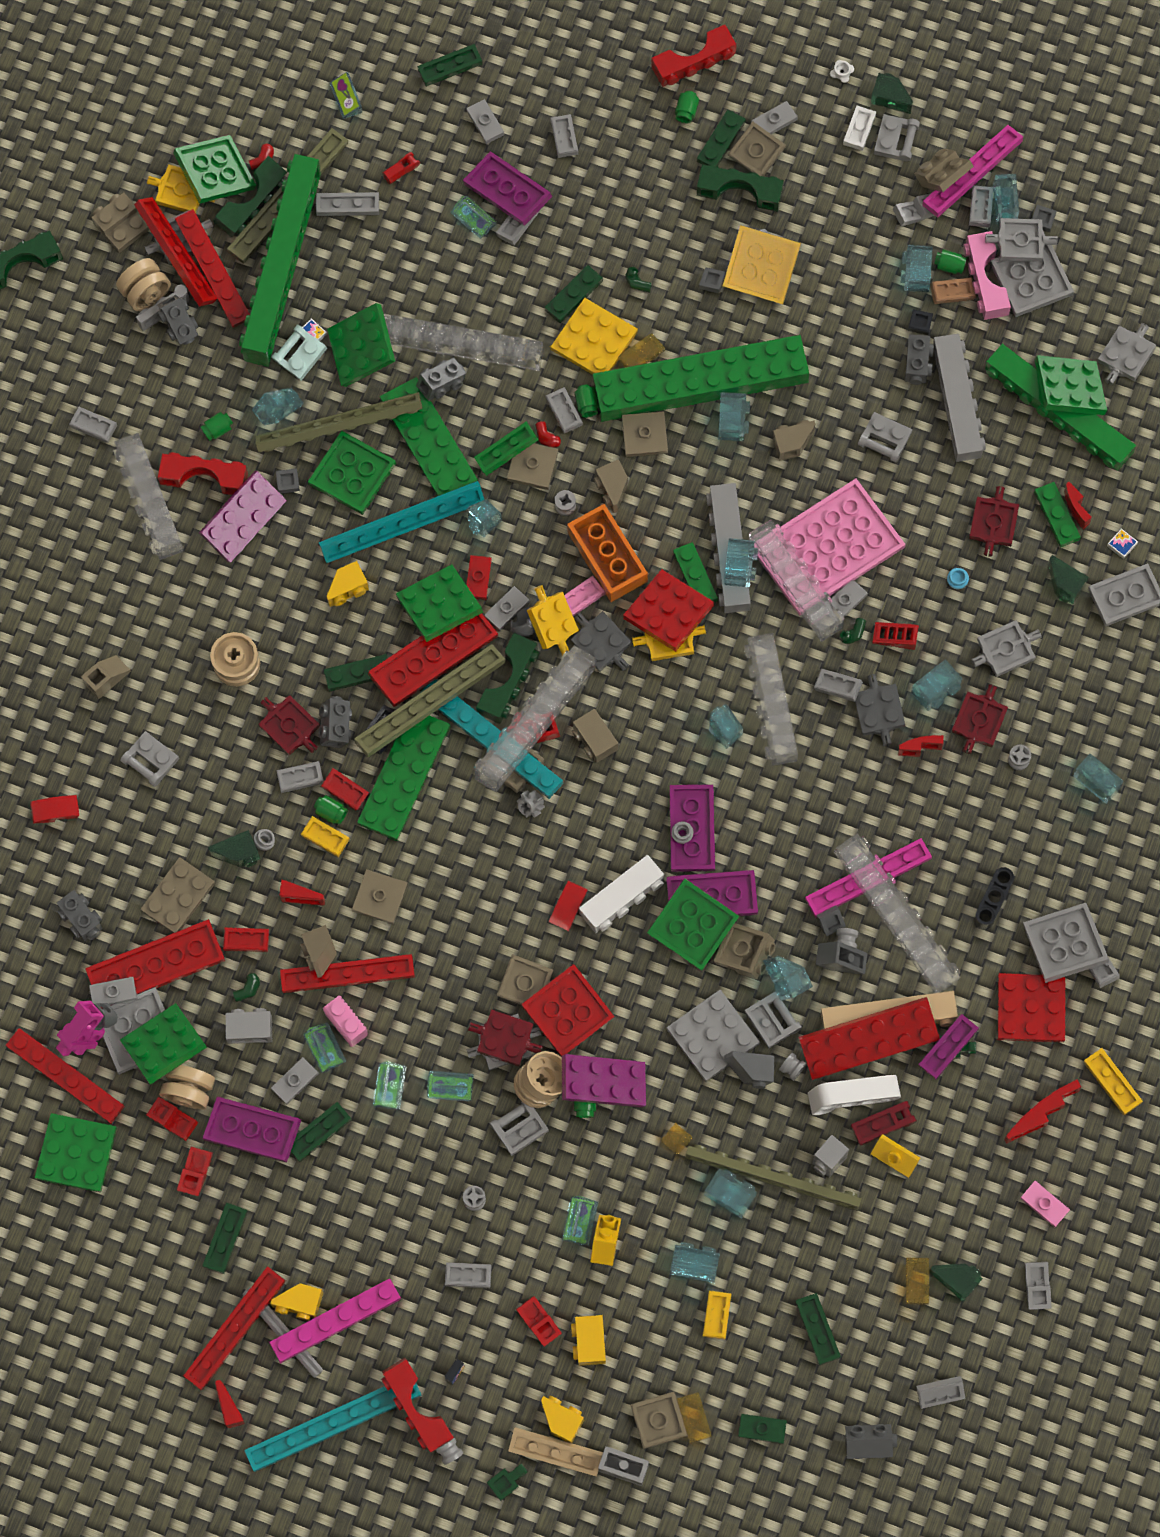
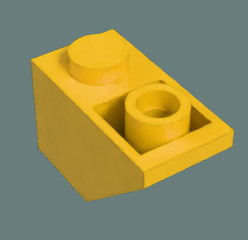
(347, 583)
(605, 1240)
(301, 1300)
(562, 1421)

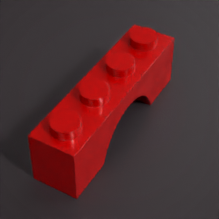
(671, 67)
(177, 469)
(401, 1380)

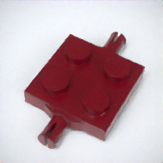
(994, 521)
(979, 719)
(289, 725)
(505, 1038)

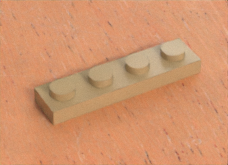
(555, 1451)

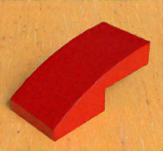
(1074, 501)
(914, 746)
(54, 808)
(568, 905)
(172, 1118)
(195, 1171)
(538, 1321)

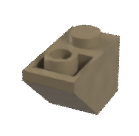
(793, 439)
(613, 482)
(105, 675)
(319, 948)

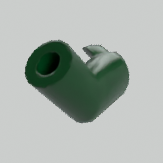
(635, 282)
(855, 634)
(250, 988)

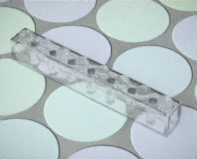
(534, 718)
(897, 914)

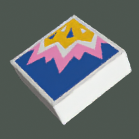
(314, 329)
(1122, 543)

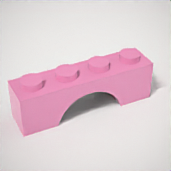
(992, 299)

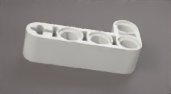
(853, 1092)

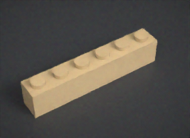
(941, 1004)

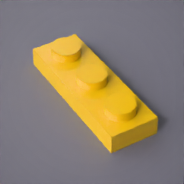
(1113, 1081)

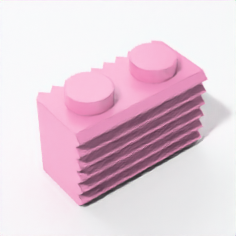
(345, 1021)

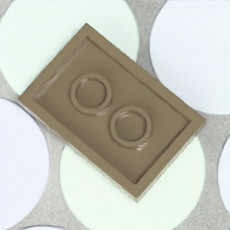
(178, 896)

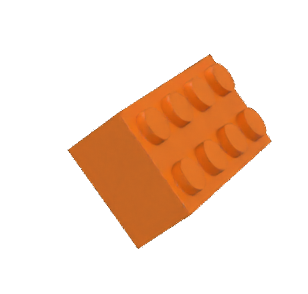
(607, 552)

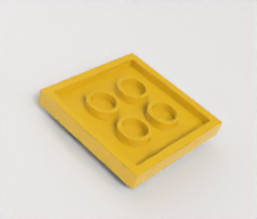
(761, 264)
(594, 338)

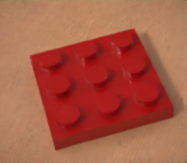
(668, 610)
(1030, 1008)
(567, 1010)

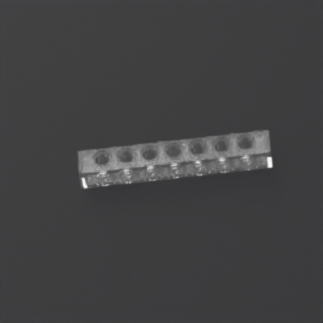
(464, 342)

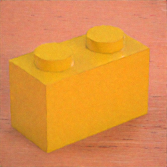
(590, 1340)

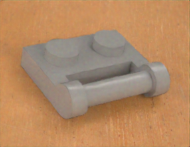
(889, 137)
(886, 431)
(155, 754)
(767, 1023)
(522, 1133)

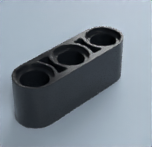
(994, 888)

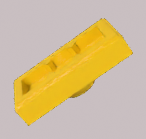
(325, 836)
(895, 1156)
(717, 1315)

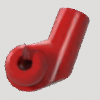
(266, 150)
(546, 438)

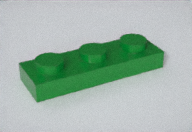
(506, 448)
(1057, 514)
(694, 571)

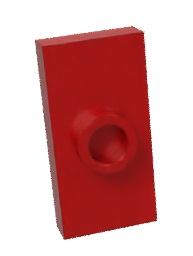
(479, 576)
(344, 789)
(246, 939)

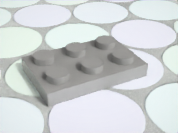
(1126, 594)

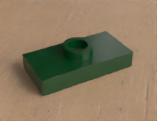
(762, 1428)

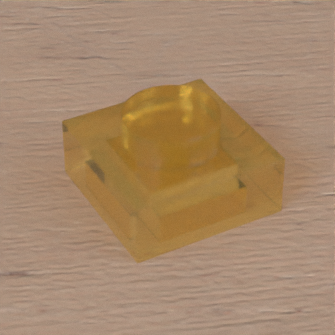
(676, 1139)

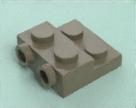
(942, 170)
(120, 222)
(745, 950)

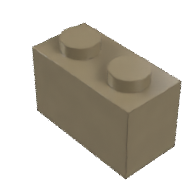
(595, 736)

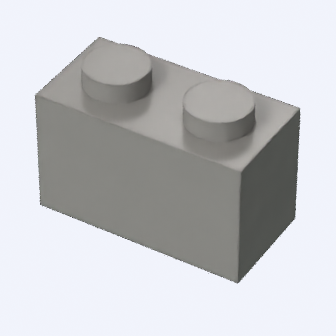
(248, 1026)
(830, 1157)
(623, 1466)

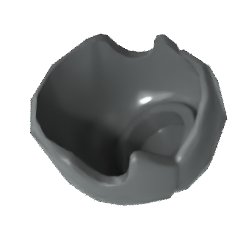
(523, 625)

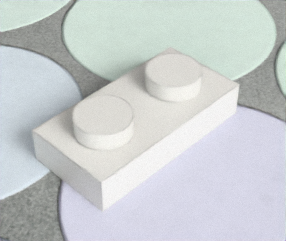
(859, 128)

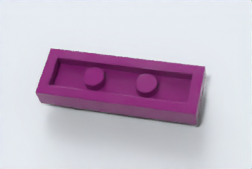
(948, 1046)

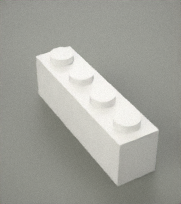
(621, 894)

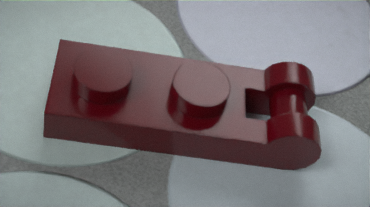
(882, 1123)

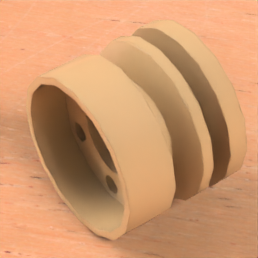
(539, 1080)

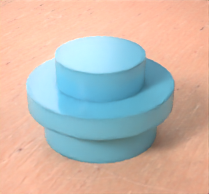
(957, 578)

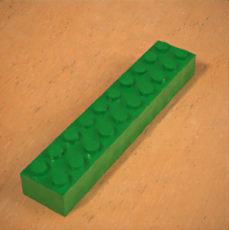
(281, 260)
(701, 377)

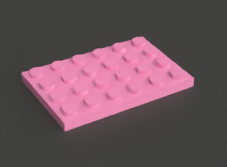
(840, 538)

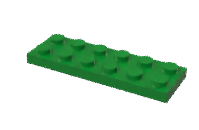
(431, 443)
(403, 777)

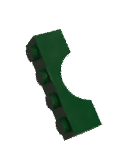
(267, 178)
(716, 180)
(40, 249)
(496, 701)

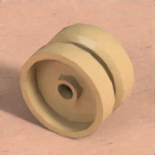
(143, 284)
(238, 647)
(187, 1087)

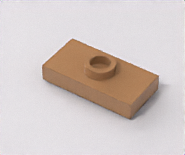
(952, 290)

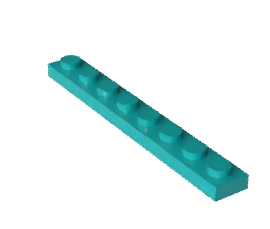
(401, 522)
(486, 734)
(323, 1427)

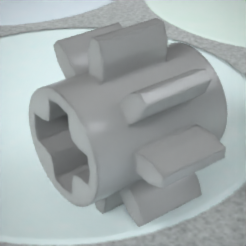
(530, 803)

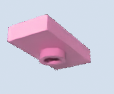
(584, 595)
(1045, 1204)

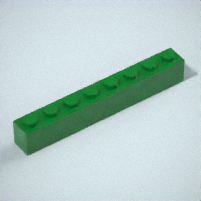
(1087, 429)

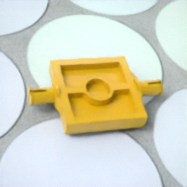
(174, 190)
(552, 620)
(659, 651)

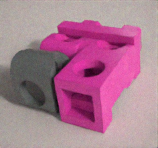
(85, 1027)

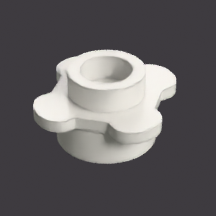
(846, 67)

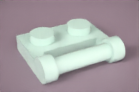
(305, 355)

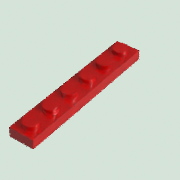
(175, 251)
(212, 267)
(348, 973)
(65, 1076)
(234, 1328)

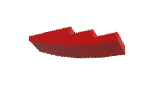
(1037, 1116)

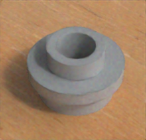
(682, 826)
(267, 835)

